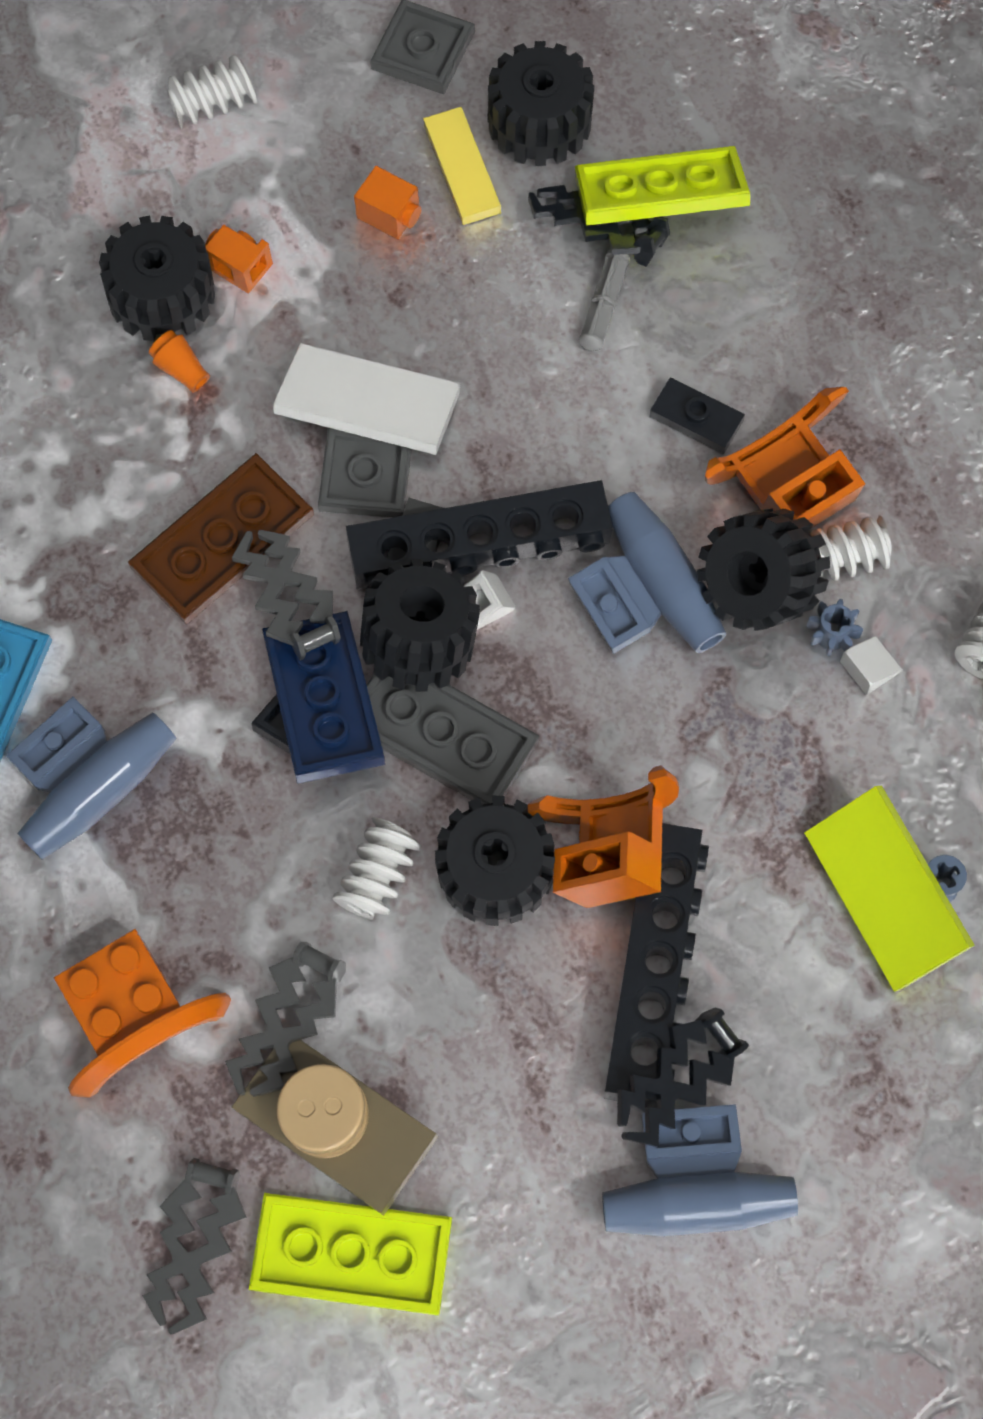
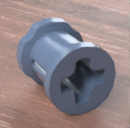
(944, 867)

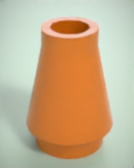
(177, 359)

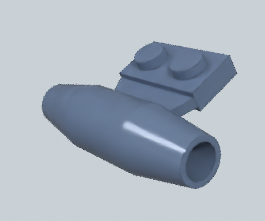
(651, 580)
(83, 771)
(698, 1182)

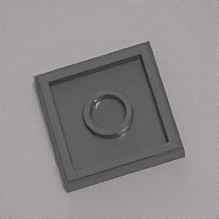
(422, 46)
(363, 476)

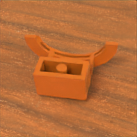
(793, 468)
(617, 842)
(127, 1008)

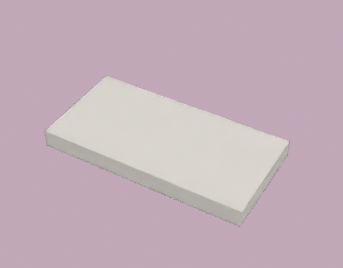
(367, 398)

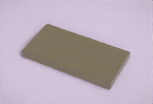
(381, 1159)

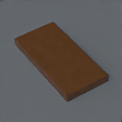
(193, 556)

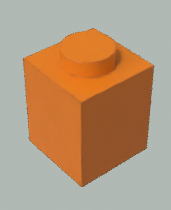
(387, 202)

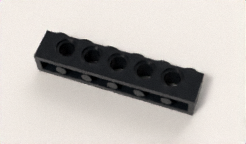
(454, 525)
(685, 852)

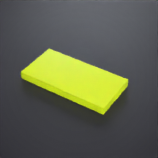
(661, 185)
(888, 888)
(351, 1254)

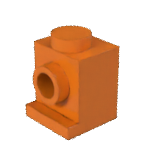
(238, 257)

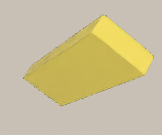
(462, 165)

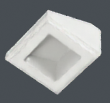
(491, 597)
(870, 664)

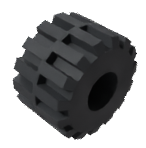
(548, 94)
(157, 277)
(763, 568)
(419, 625)
(512, 883)

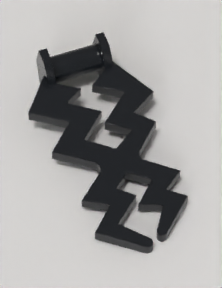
(642, 249)
(667, 1090)

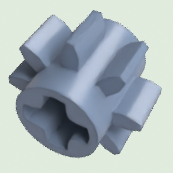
(843, 618)

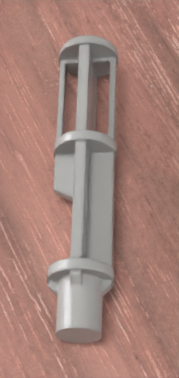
(604, 301)

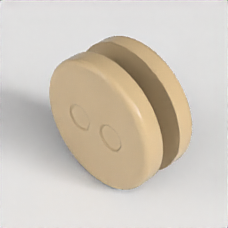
(322, 1111)

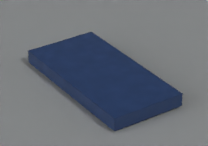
(325, 705)

